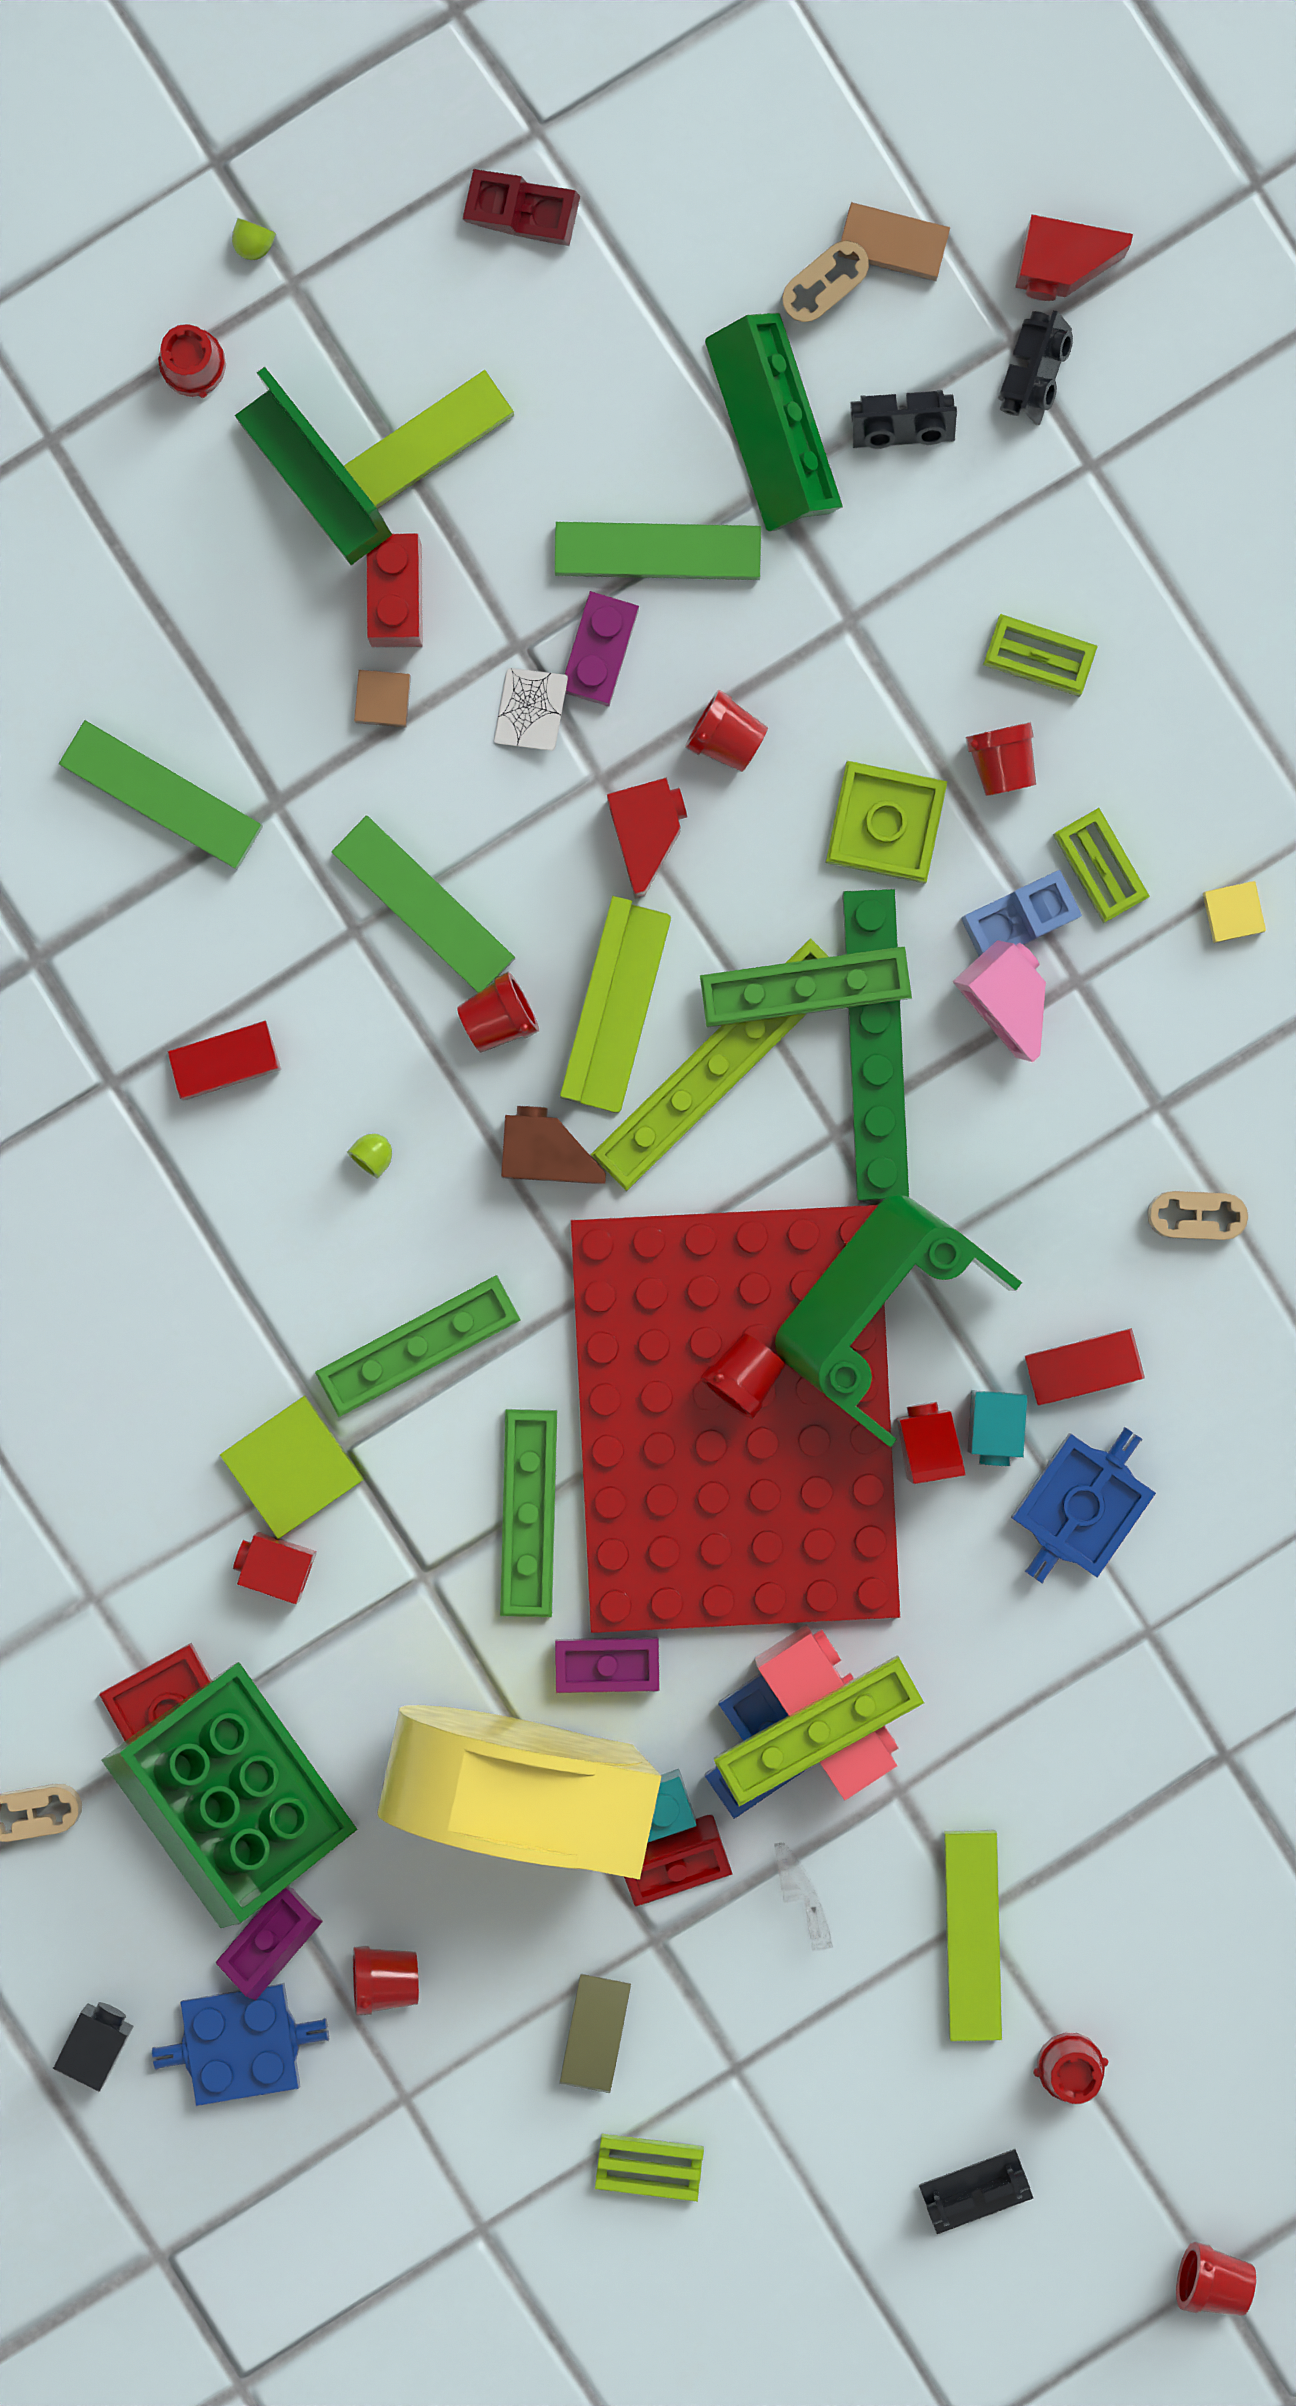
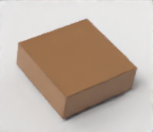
(382, 698)

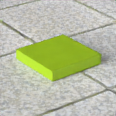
(886, 822)
(291, 1467)

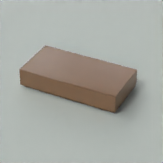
(896, 241)

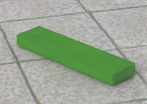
(657, 550)
(160, 795)
(423, 904)
(805, 987)
(417, 1346)
(528, 1513)

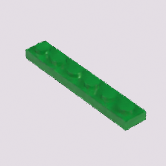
(876, 1058)

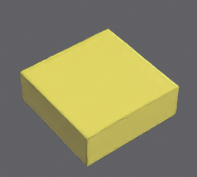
(1234, 912)

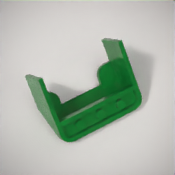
(857, 1285)

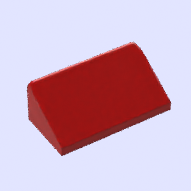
(223, 1060)
(680, 1862)

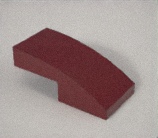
(521, 208)

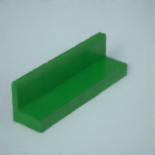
(772, 420)
(313, 471)

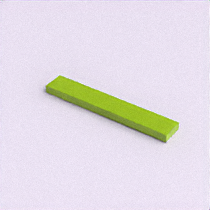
(692, 1090)

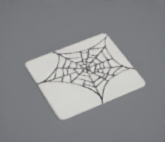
(531, 709)

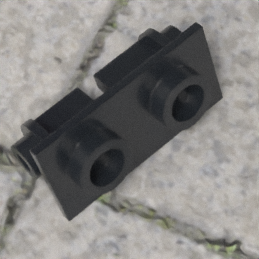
(1046, 344)
(927, 420)
(976, 2191)

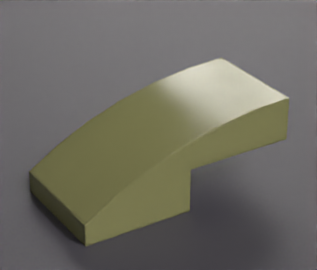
(595, 2033)

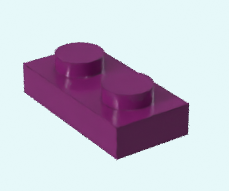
(600, 648)
(607, 1665)
(269, 1942)

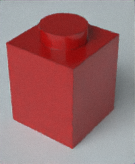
(274, 1567)

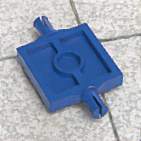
(1083, 1505)
(240, 2045)

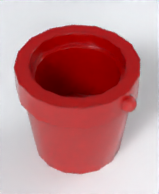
(191, 360)
(727, 733)
(1004, 758)
(498, 1014)
(744, 1375)
(384, 1979)
(1071, 2068)
(1214, 2282)

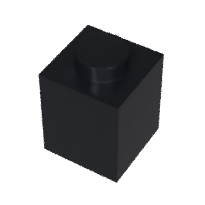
(94, 2045)

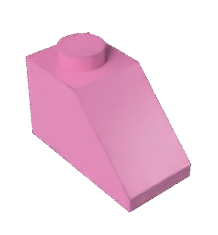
(1008, 996)

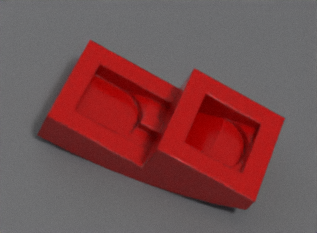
(1084, 1366)

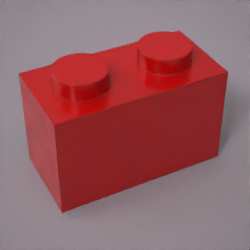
(395, 592)

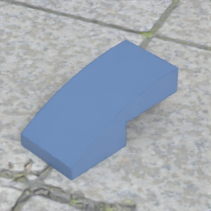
(1023, 914)

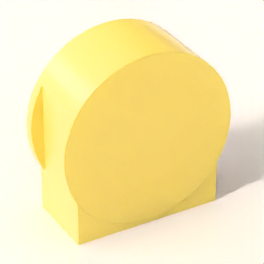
(519, 1790)

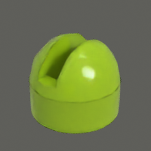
(251, 239)
(372, 1154)

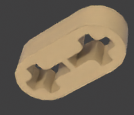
(816, 271)
(1197, 1203)
(39, 1825)

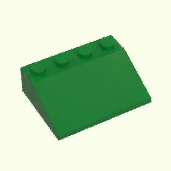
(229, 1796)

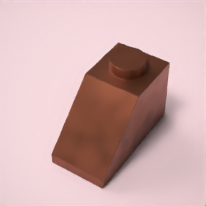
(545, 1150)

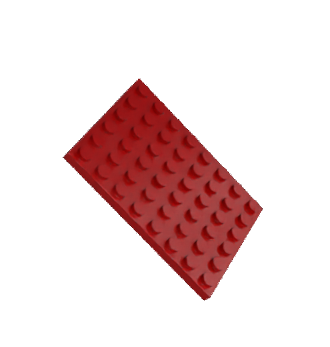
(685, 1497)

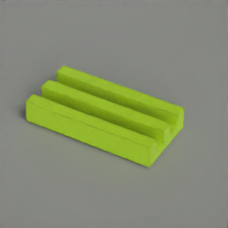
(1033, 674)
(1084, 876)
(645, 2187)

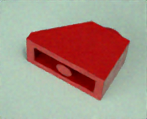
(1065, 256)
(646, 828)
(929, 1444)

